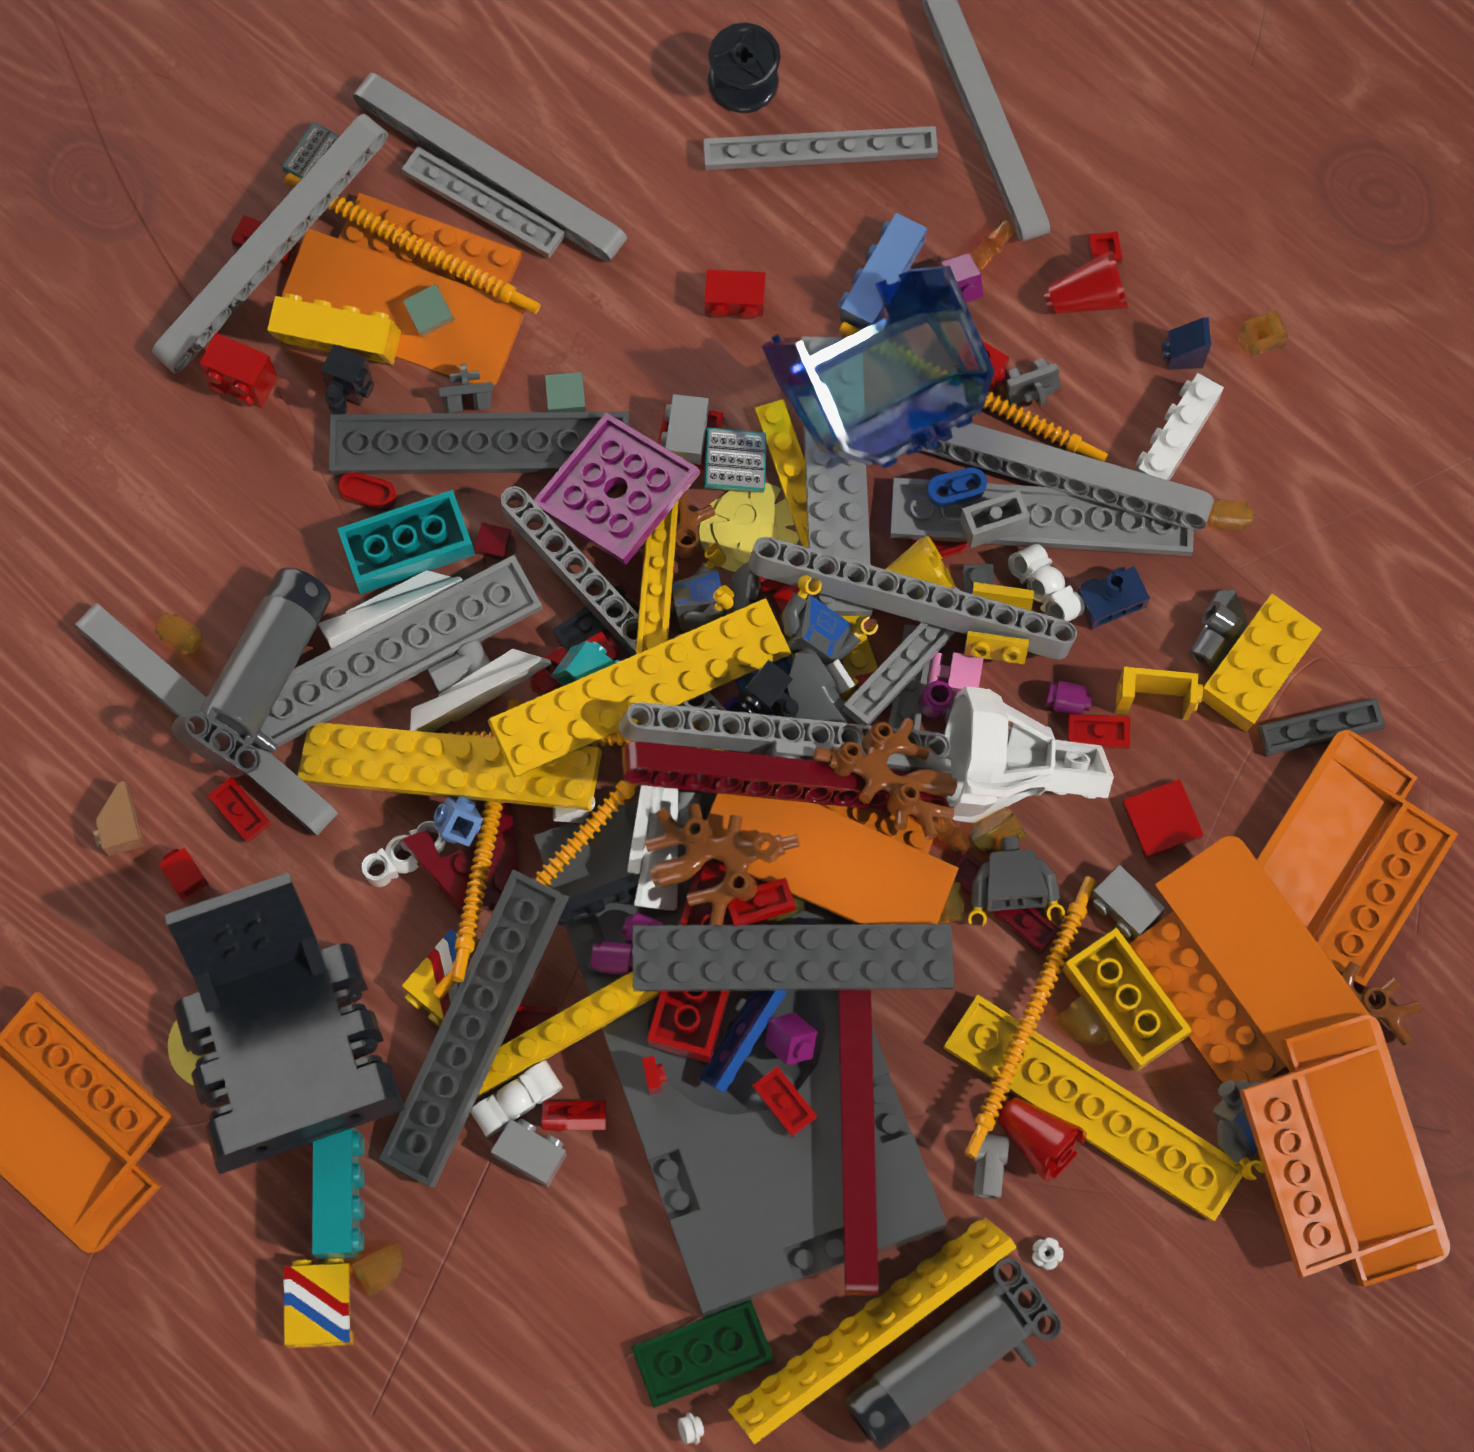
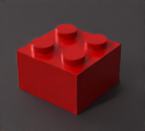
(238, 371)

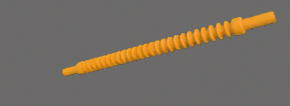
(506, 292)
(1072, 442)
(623, 791)
(464, 943)
(984, 1121)

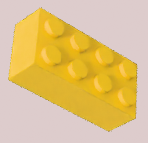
(322, 326)
(1259, 662)
(1127, 999)

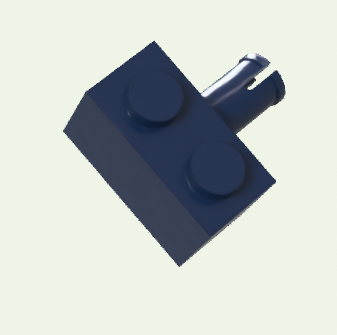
(1113, 596)

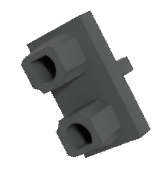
(1033, 385)
(453, 395)

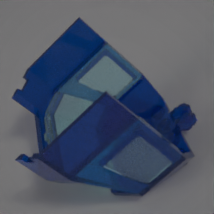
(895, 380)

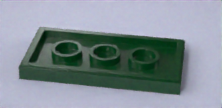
(702, 1354)

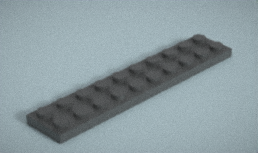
(457, 442)
(792, 957)
(474, 1028)

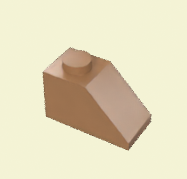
(118, 823)

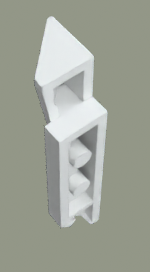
(385, 606)
(476, 690)
(640, 860)

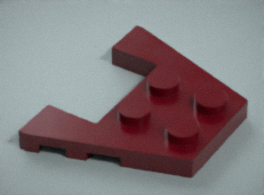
(454, 870)

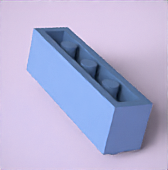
(893, 255)

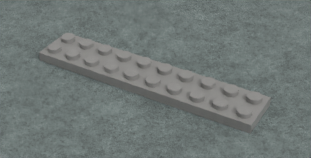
(835, 503)
(1054, 521)
(401, 648)

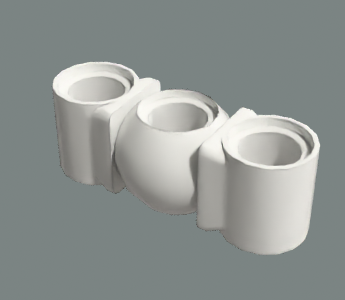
(1034, 568)
(392, 864)
(516, 1098)

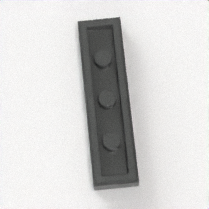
(1320, 727)

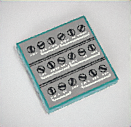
(309, 150)
(735, 460)

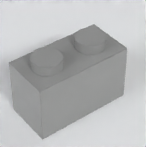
(686, 427)
(994, 518)
(1126, 903)
(530, 1152)

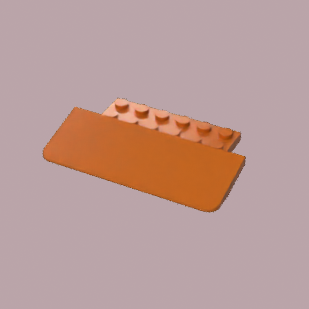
(380, 275)
(1355, 853)
(846, 858)
(1240, 964)
(73, 1126)
(1345, 1156)

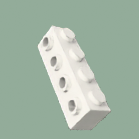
(1181, 429)

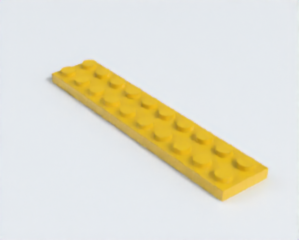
(661, 675)
(442, 767)
(1109, 1114)
(870, 1329)

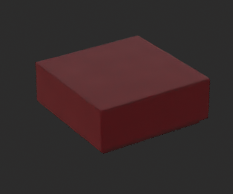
(492, 541)

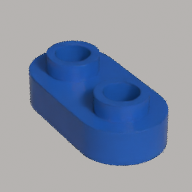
(955, 485)

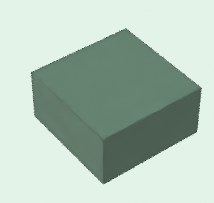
(429, 310)
(565, 392)

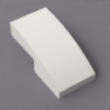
(840, 676)

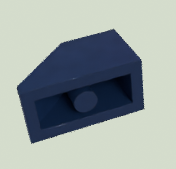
(1187, 345)

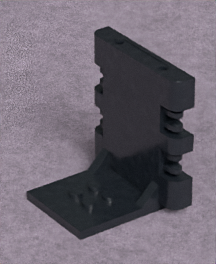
(277, 1026)

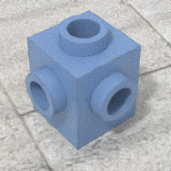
(457, 820)

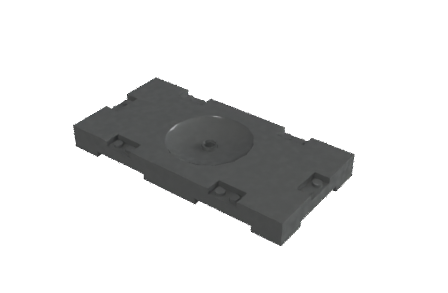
(736, 1187)

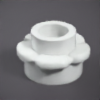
(1039, 1257)
(690, 1429)

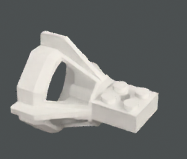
(1007, 763)

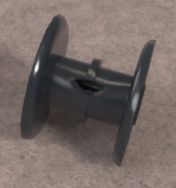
(743, 67)

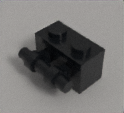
(346, 378)
(767, 692)

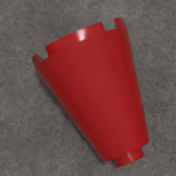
(1088, 288)
(1040, 1136)

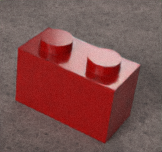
(734, 293)

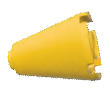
(924, 563)

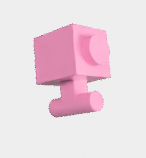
(962, 672)

